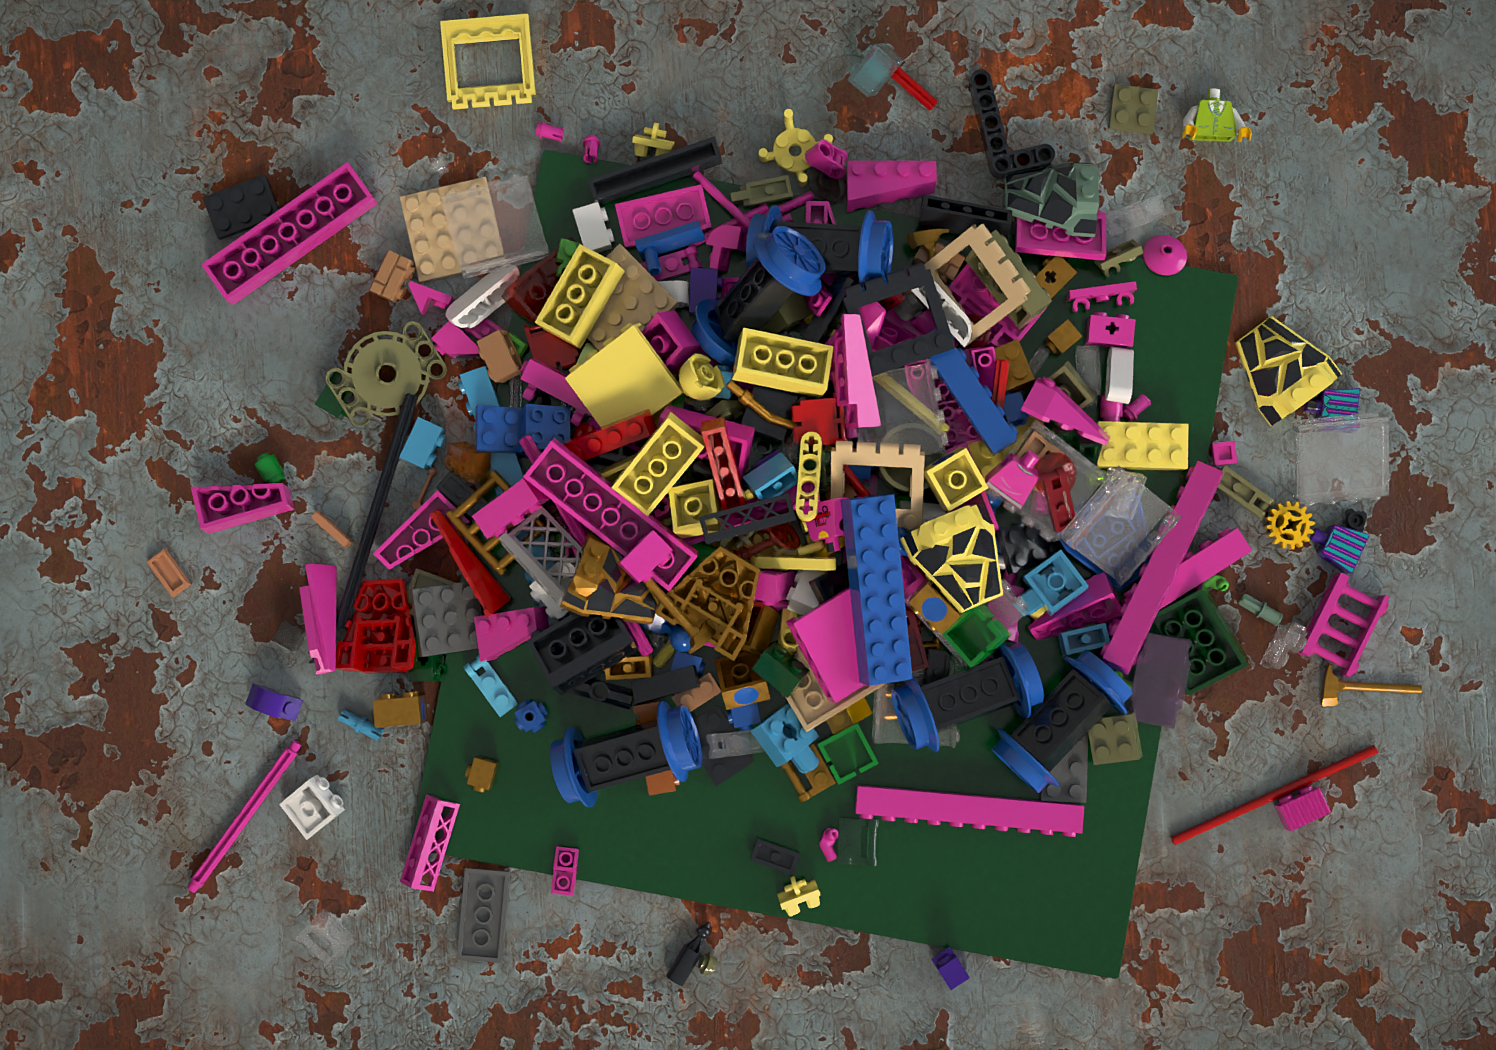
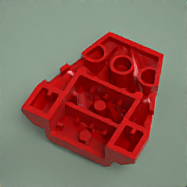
(380, 631)

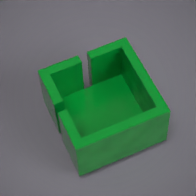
(976, 635)
(847, 751)

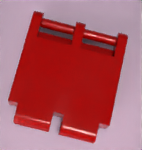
(551, 348)
(819, 417)

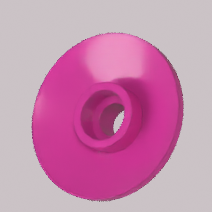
(1163, 262)

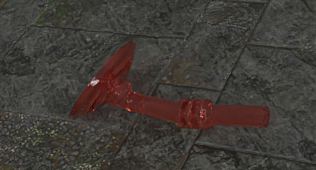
(777, 537)

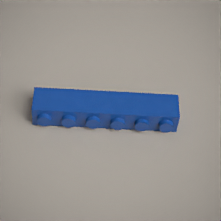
(974, 399)

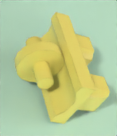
(643, 142)
(798, 893)

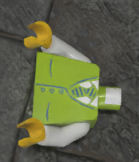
(1214, 121)

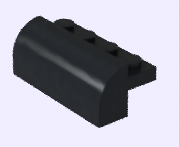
(960, 216)

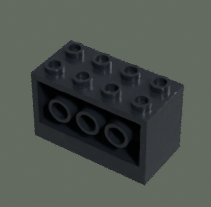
(584, 659)

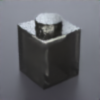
(290, 635)

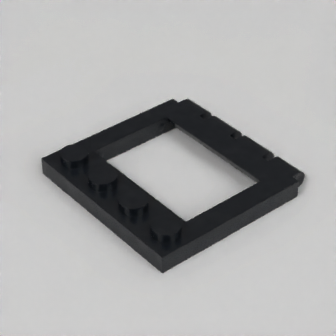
(912, 349)

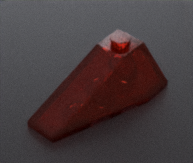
(534, 287)

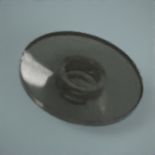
(824, 186)

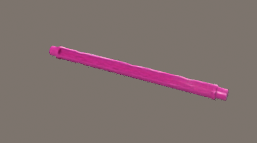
(244, 816)

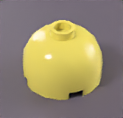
(700, 379)

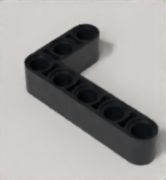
(997, 133)

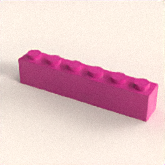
(1204, 563)

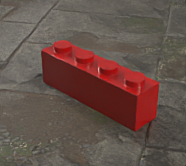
(612, 435)
(723, 463)

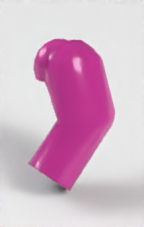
(826, 843)

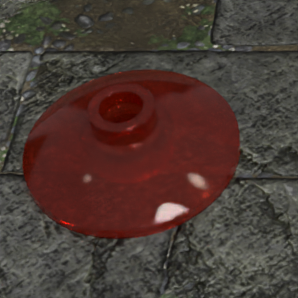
(1051, 461)

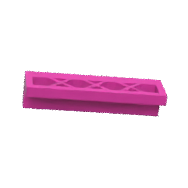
(424, 843)

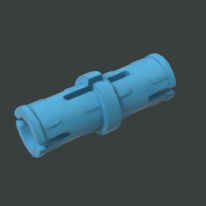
(360, 724)

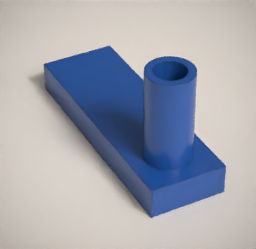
(666, 241)

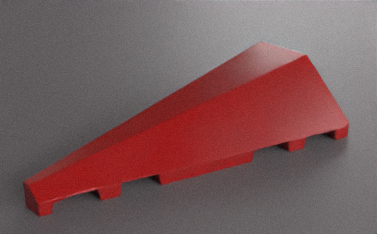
(481, 580)

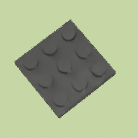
(445, 618)

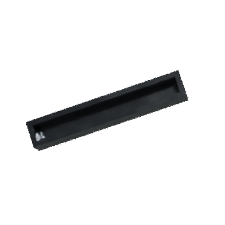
(655, 171)

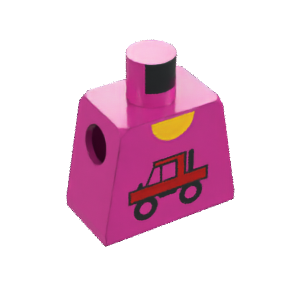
(827, 523)

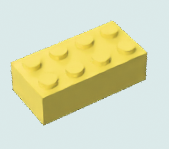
(580, 296)
(782, 362)
(1144, 446)
(659, 464)

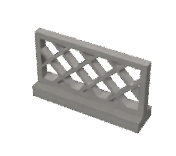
(531, 564)

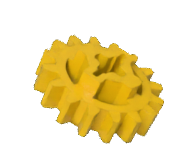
(1294, 531)

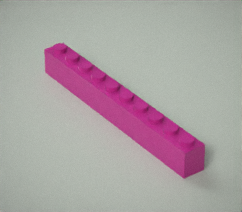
(1161, 569)
(969, 809)

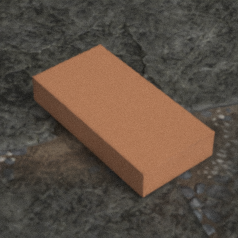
(332, 529)
(168, 573)

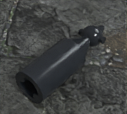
(688, 956)

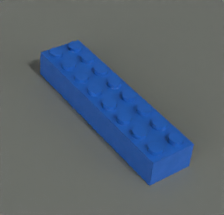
(876, 589)

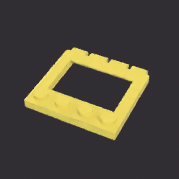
(485, 30)

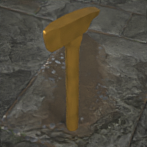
(928, 239)
(698, 636)
(1332, 685)

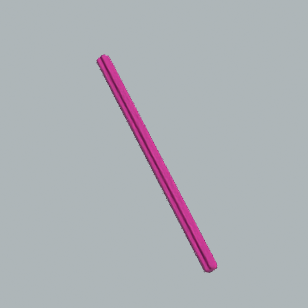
(580, 534)

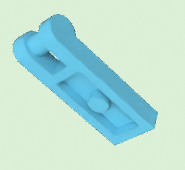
(491, 686)

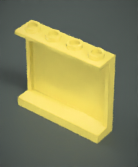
(623, 378)

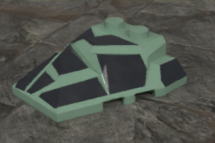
(1056, 195)

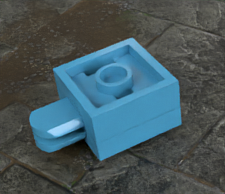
(1053, 584)
(783, 745)

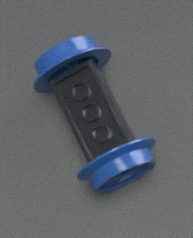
(845, 248)
(783, 266)
(967, 696)
(1062, 720)
(626, 754)

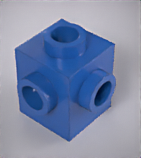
(539, 712)

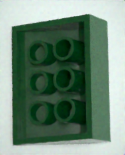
(1214, 646)

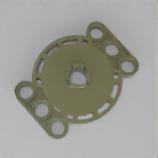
(364, 375)

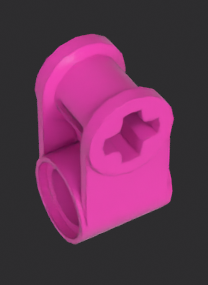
(827, 157)

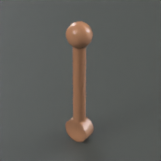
(417, 504)

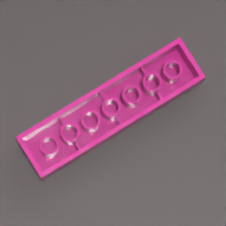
(289, 234)
(603, 510)

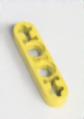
(809, 476)
(793, 562)

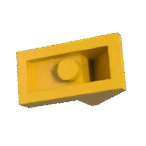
(849, 716)

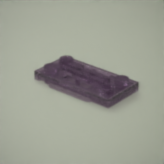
(1160, 679)

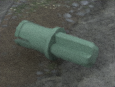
(1260, 609)

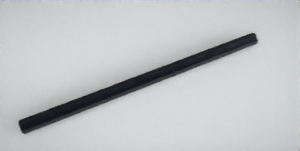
(376, 510)

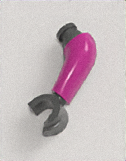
(913, 307)

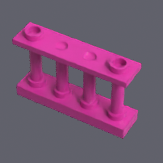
(1328, 606)

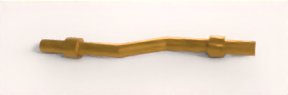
(746, 398)

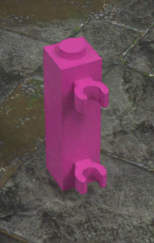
(552, 382)

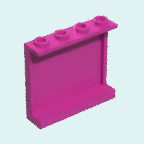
(829, 645)

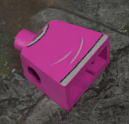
(1014, 477)

